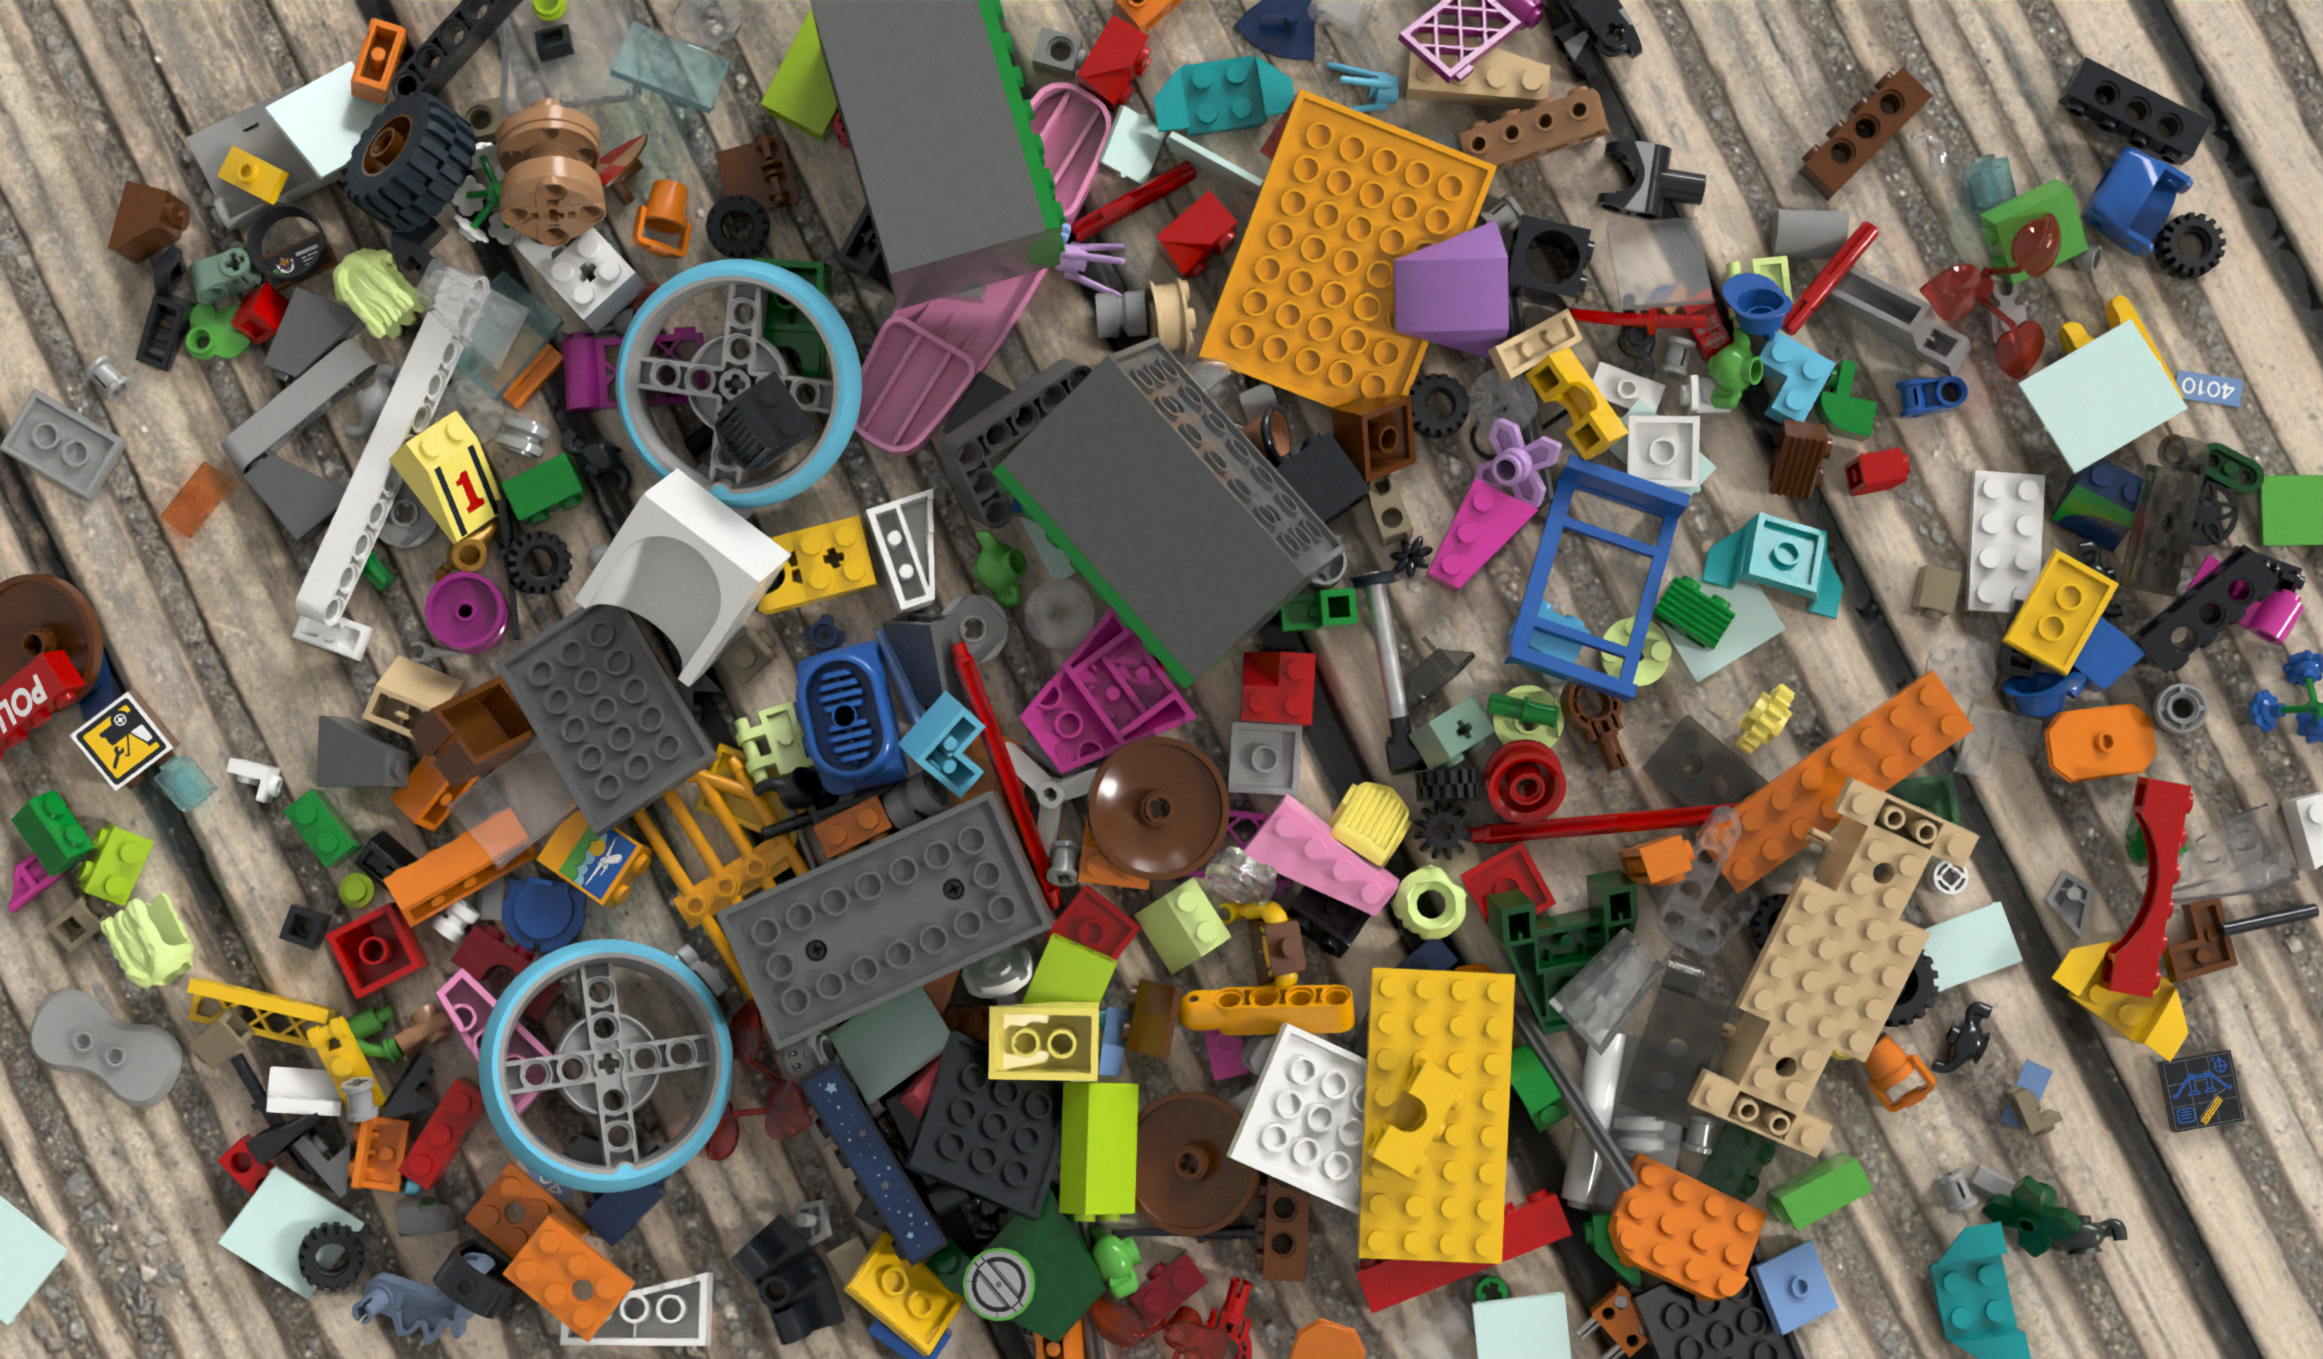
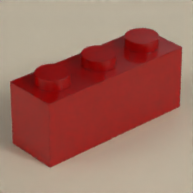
(444, 1134)

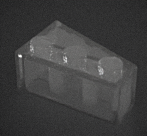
(472, 313)
(1608, 989)

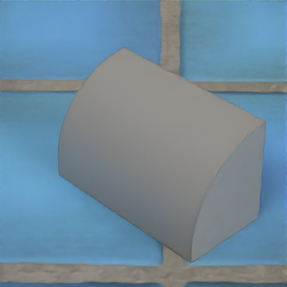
(1808, 233)

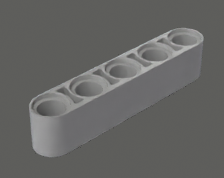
(299, 404)

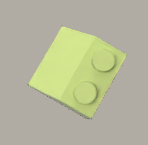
(1182, 926)

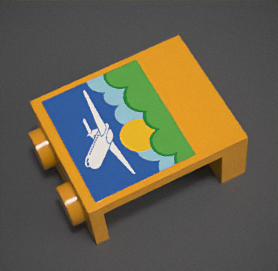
(594, 864)

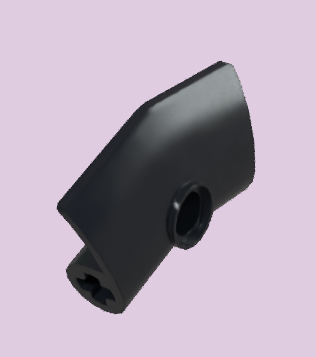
(786, 1257)

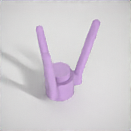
(1076, 258)

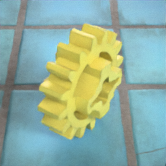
(1765, 718)

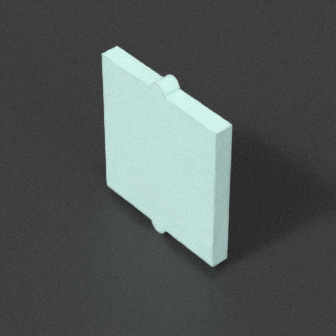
(1132, 145)

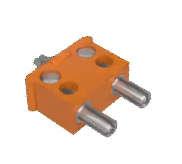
(1618, 1323)

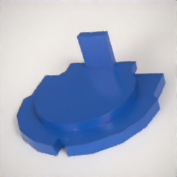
(543, 913)

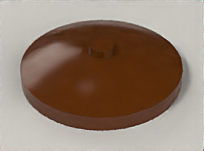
(45, 616)
(1158, 808)
(1183, 1166)

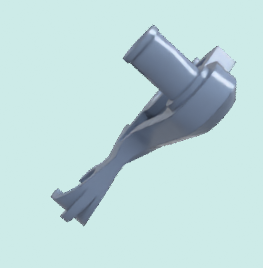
(417, 1304)

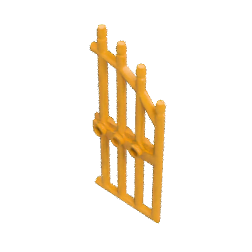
(728, 883)

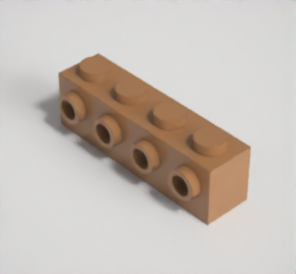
(1537, 131)

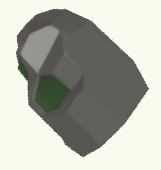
(424, 1216)

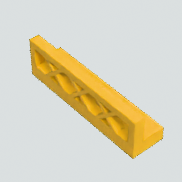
(259, 1001)

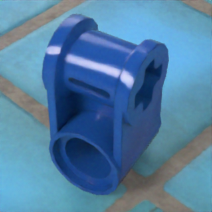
(1924, 397)

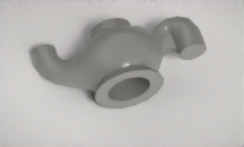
(372, 401)

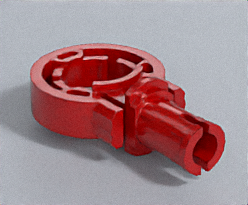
(1232, 1312)

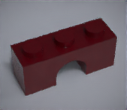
(487, 949)

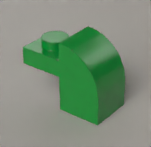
(1844, 414)
(1320, 611)
(1536, 1089)

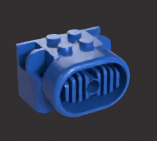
(866, 751)

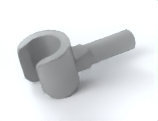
(432, 652)

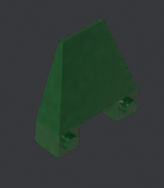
(1557, 947)
(1061, 1261)

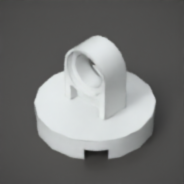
(999, 975)

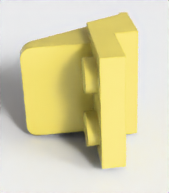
(1371, 821)

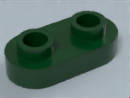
(2228, 465)

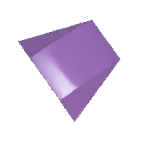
(1455, 291)

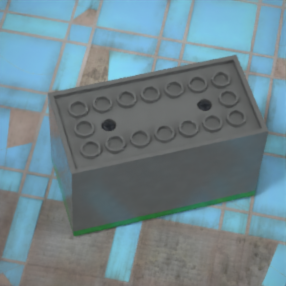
(941, 142)
(1167, 510)
(886, 919)

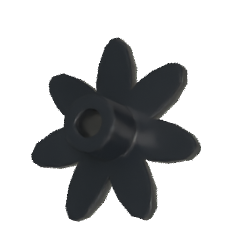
(1411, 556)

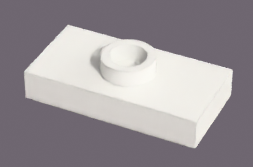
(1625, 388)
(343, 638)

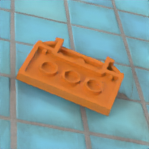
(1684, 1231)

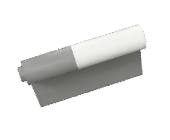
(1602, 1084)

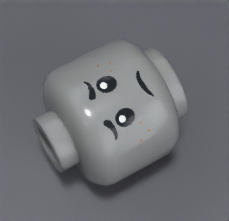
(806, 1054)

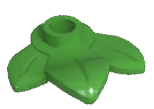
(215, 325)

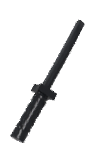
(506, 538)
(813, 816)
(259, 1096)
(1229, 1231)

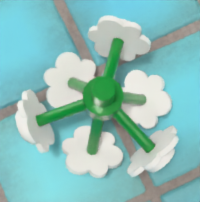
(470, 198)

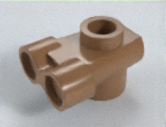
(429, 1027)

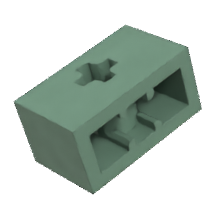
(1452, 733)

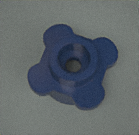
(827, 625)

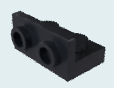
(1327, 920)

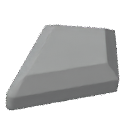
(2071, 901)
(813, 1221)

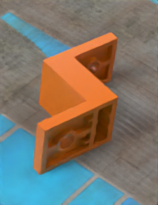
(550, 1251)

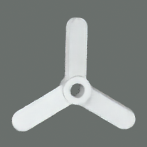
(1040, 782)

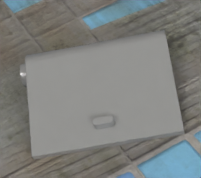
(259, 136)

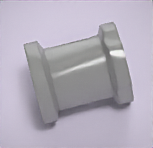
(1504, 213)
(1676, 357)
(107, 378)
(1064, 863)
(360, 1099)
(1699, 1134)
(1956, 1190)

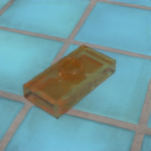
(197, 499)

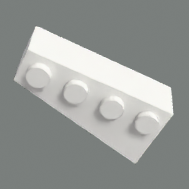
(657, 1316)

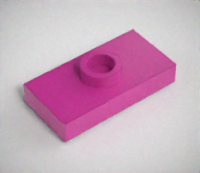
(1225, 1054)

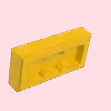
(253, 175)

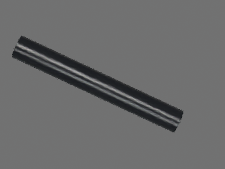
(2268, 920)

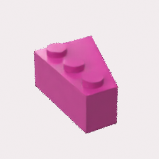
(1476, 533)

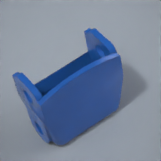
(2134, 200)

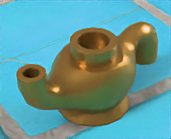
(469, 553)

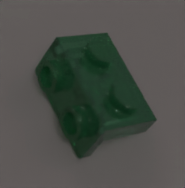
(1737, 1161)

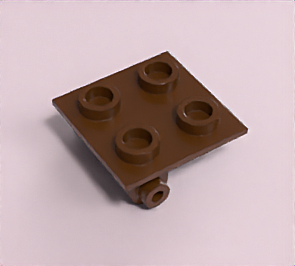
(759, 172)

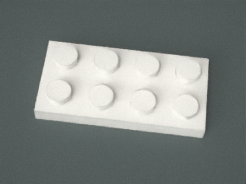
(2003, 539)

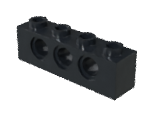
(2184, 125)
(2185, 610)

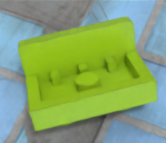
(114, 863)

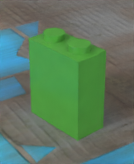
(2005, 220)
(1818, 1191)

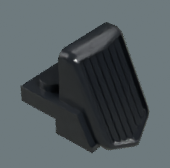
(761, 424)

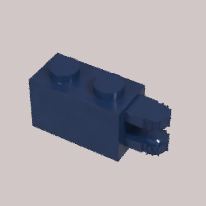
(618, 1212)

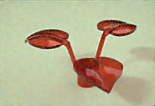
(1958, 287)
(786, 1108)
(1182, 1332)

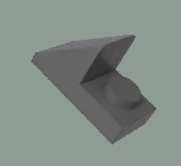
(333, 1170)

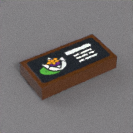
(296, 258)

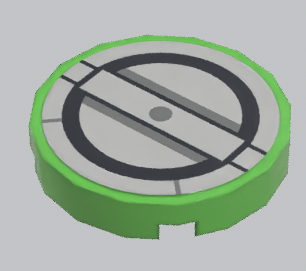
(999, 1284)

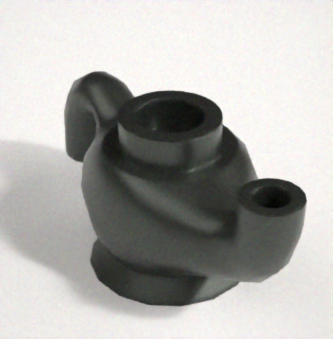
(2092, 1235)

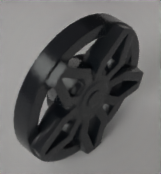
(2208, 514)

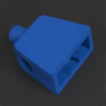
(2104, 658)

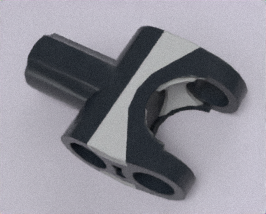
(1577, 45)
(1651, 181)

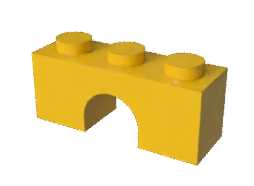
(1565, 381)
(1406, 1147)

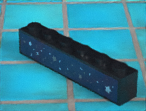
(873, 1161)

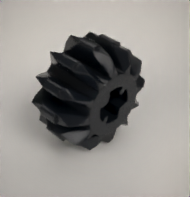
(1436, 840)

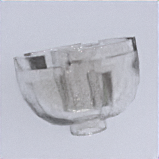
(1217, 379)

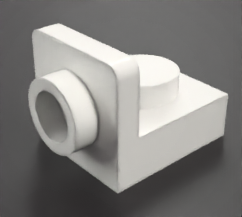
(1697, 396)
(252, 772)

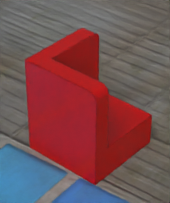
(260, 313)

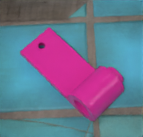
(2267, 619)

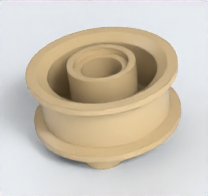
(1169, 314)

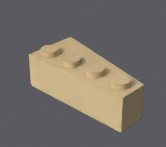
(1496, 81)

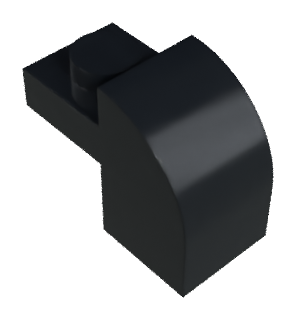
(414, 245)

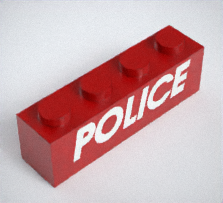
(34, 694)

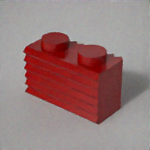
(1876, 471)

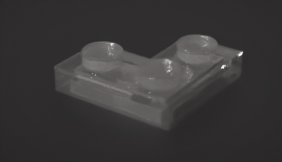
(1993, 731)
(1441, 1332)

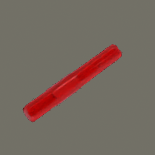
(1133, 201)
(1829, 277)

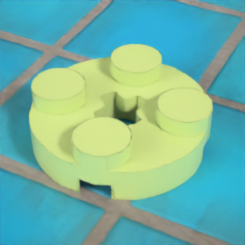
(1655, 652)
(1509, 730)

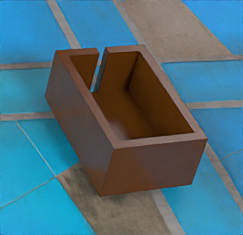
(474, 731)

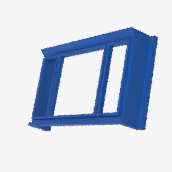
(1625, 490)

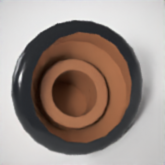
(1270, 433)

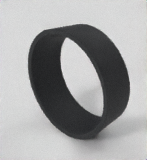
(265, 221)

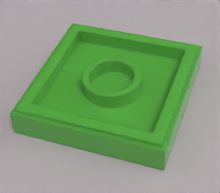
(2290, 511)

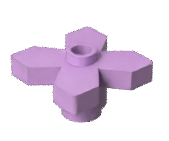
(1518, 463)

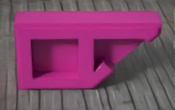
(29, 882)

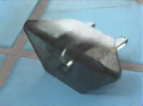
(1433, 672)

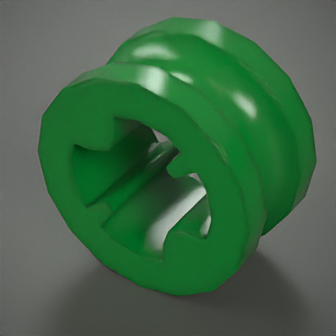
(1485, 1280)

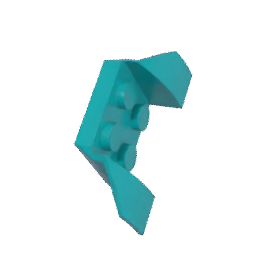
(1222, 96)
(1780, 557)
(1975, 1295)

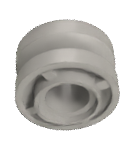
(522, 436)
(2196, 703)
(1639, 1134)

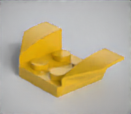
(2144, 1020)

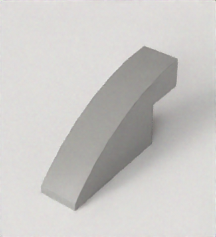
(1901, 320)

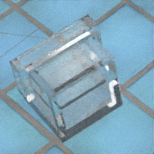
(1345, 16)

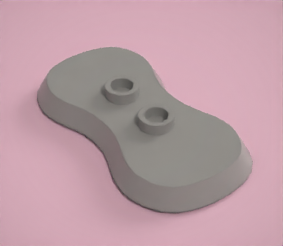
(130, 1059)

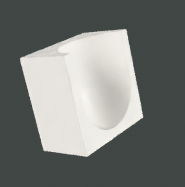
(686, 570)

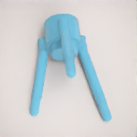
(1381, 86)

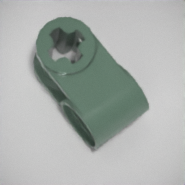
(221, 276)

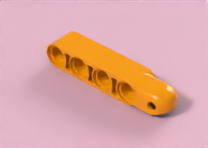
(1265, 1008)

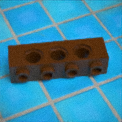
(1906, 98)
(1289, 1264)

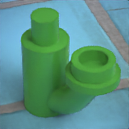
(370, 1022)

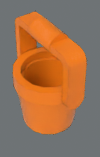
(665, 214)
(1889, 1066)

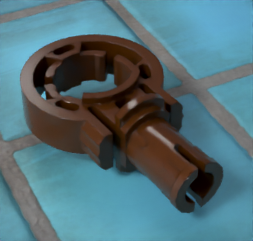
(1597, 729)

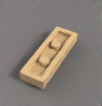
(1535, 344)

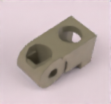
(1388, 511)

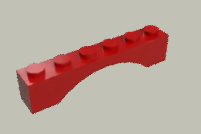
(2133, 960)

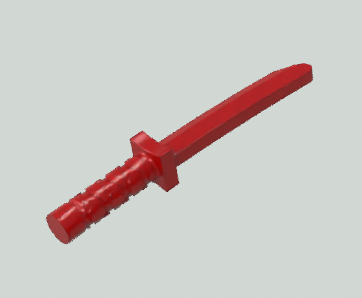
(1651, 320)

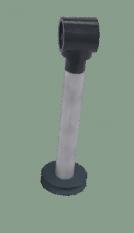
(1400, 750)

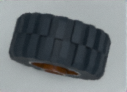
(410, 162)

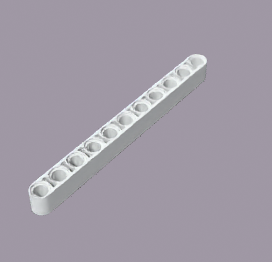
(375, 478)

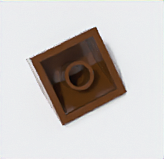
(147, 222)
(1376, 434)
(1153, 1018)

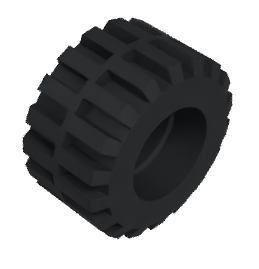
(1916, 994)

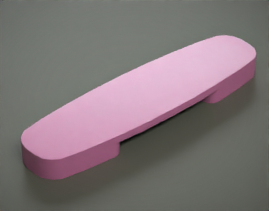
(938, 347)

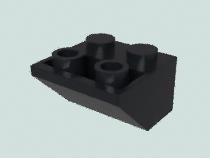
(862, 253)

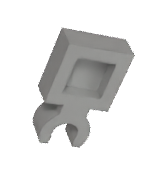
(2008, 307)
(709, 975)

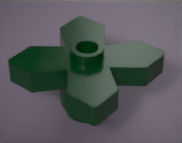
(2034, 1213)

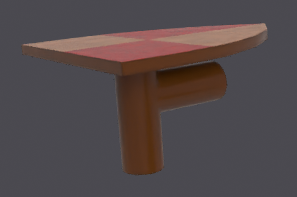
(620, 166)

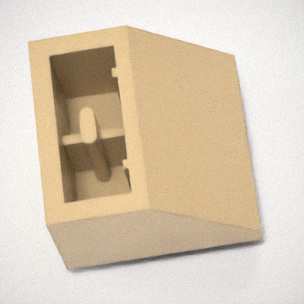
(408, 694)

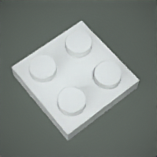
(1664, 449)

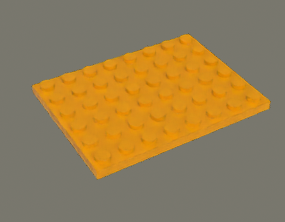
(1316, 261)

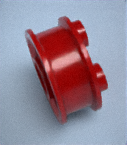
(1520, 761)

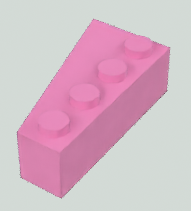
(1305, 851)
(468, 1010)

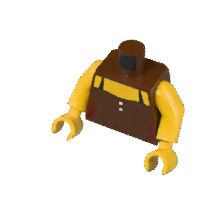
(1274, 942)

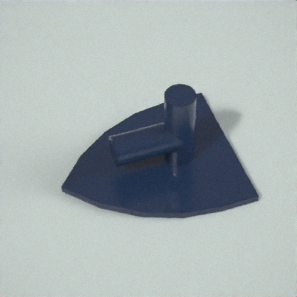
(1280, 28)

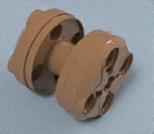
(550, 172)

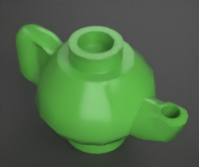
(1734, 371)
(1000, 569)
(1115, 1261)

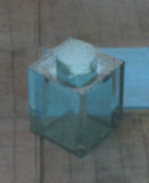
(1990, 182)
(184, 782)

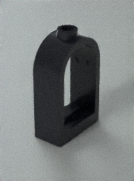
(477, 1292)

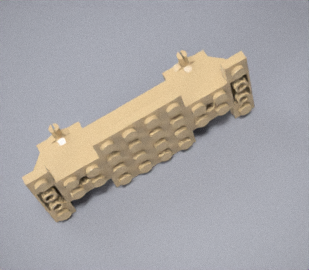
(1829, 965)

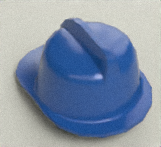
(1757, 303)
(2042, 695)

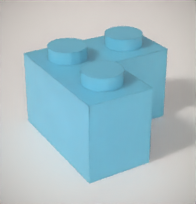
(1799, 375)
(940, 741)

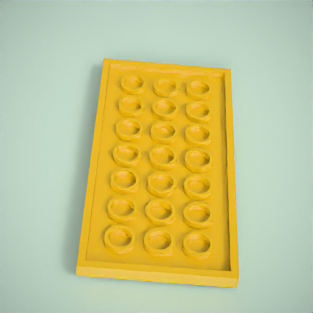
(1459, 1195)

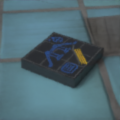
(2200, 1091)

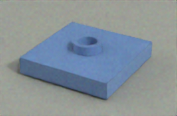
(1794, 1287)

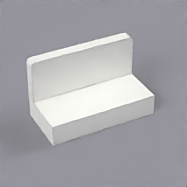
(302, 1092)

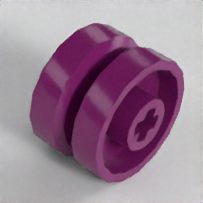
(476, 594)

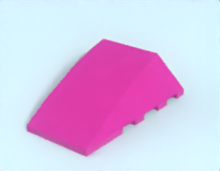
(1104, 699)

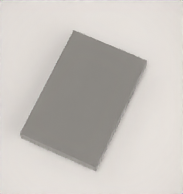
(63, 445)

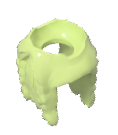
(376, 292)
(1406, 899)
(149, 942)

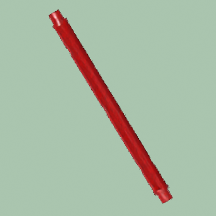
(1005, 772)
(1594, 824)

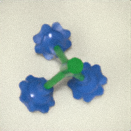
(2265, 709)

